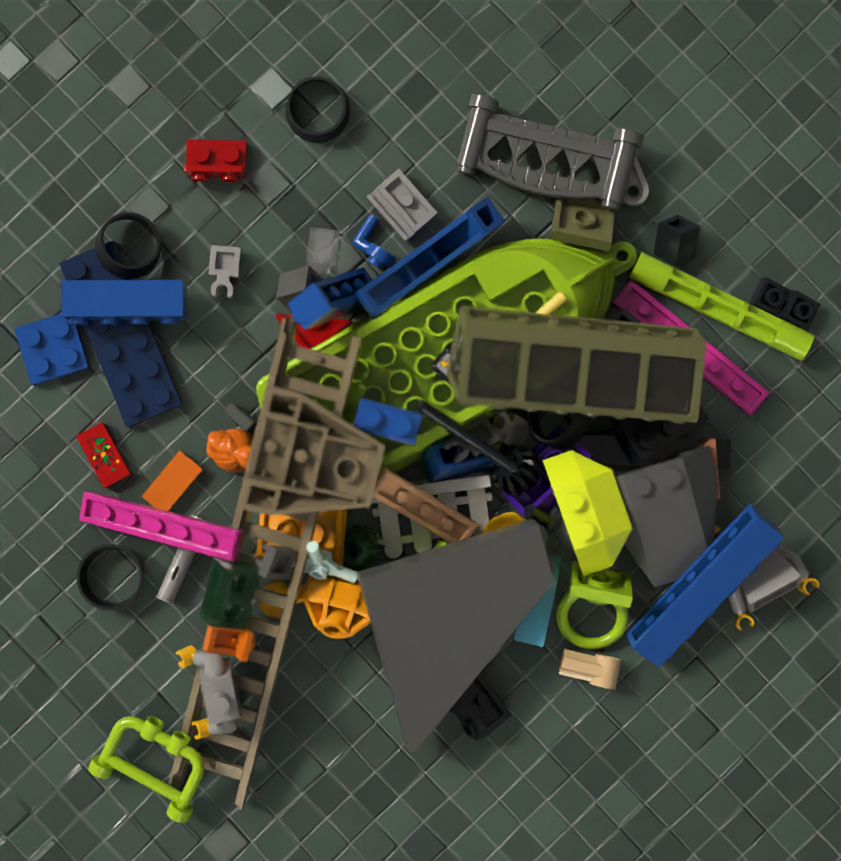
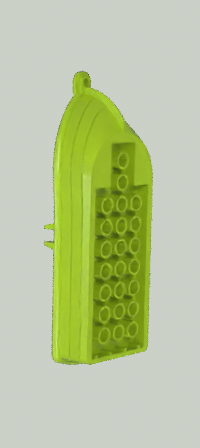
(423, 322)

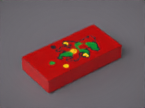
(103, 455)

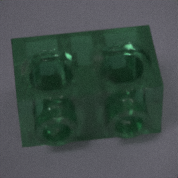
(222, 593)

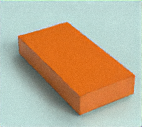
(172, 482)

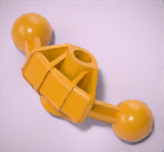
(332, 603)

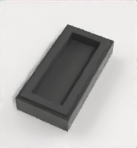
(241, 417)

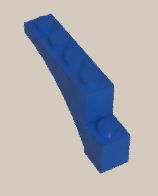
(429, 257)

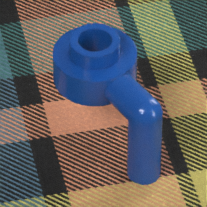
(378, 257)

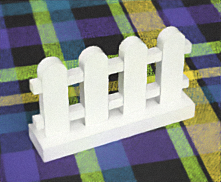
(445, 490)

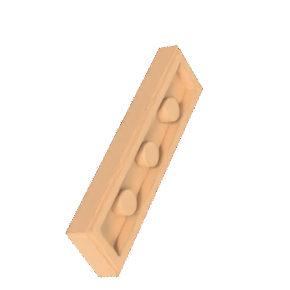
(422, 507)

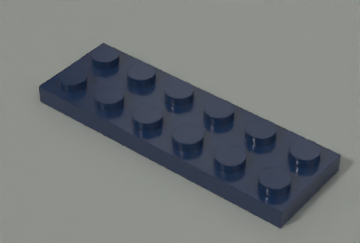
(126, 351)

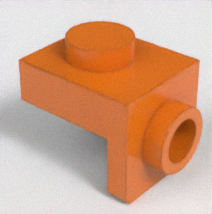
(230, 642)

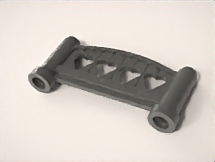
(612, 157)

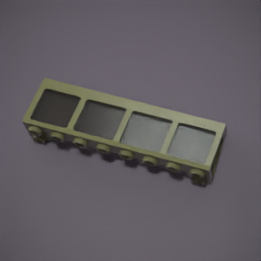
(576, 365)

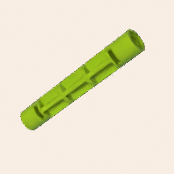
(721, 306)

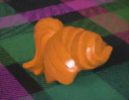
(230, 449)

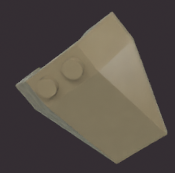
(308, 459)

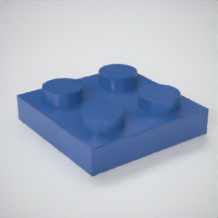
(51, 349)

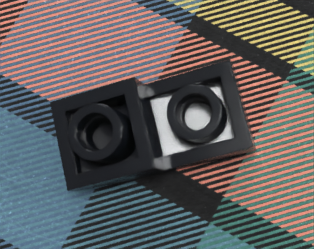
(784, 303)

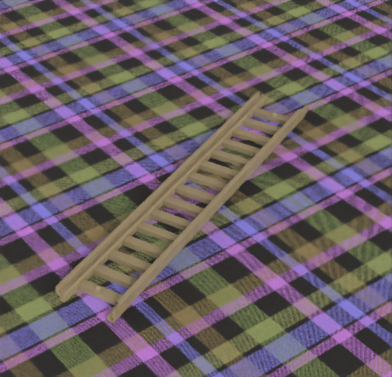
(278, 378)

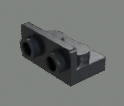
(480, 709)

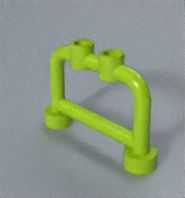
(177, 745)

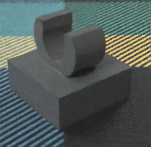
(276, 562)

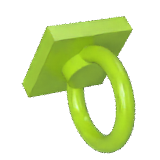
(600, 588)

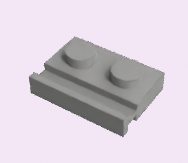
(402, 205)

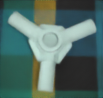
(320, 564)

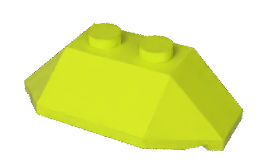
(589, 508)

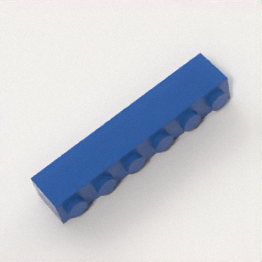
(705, 585)

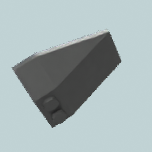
(670, 513)

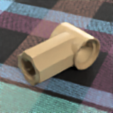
(597, 668)

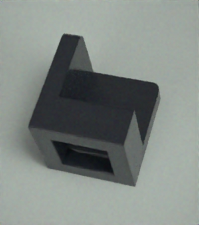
(676, 240)

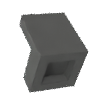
(295, 282)

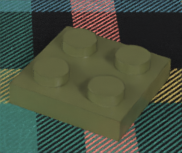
(582, 223)

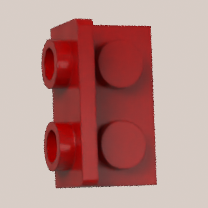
(216, 159)

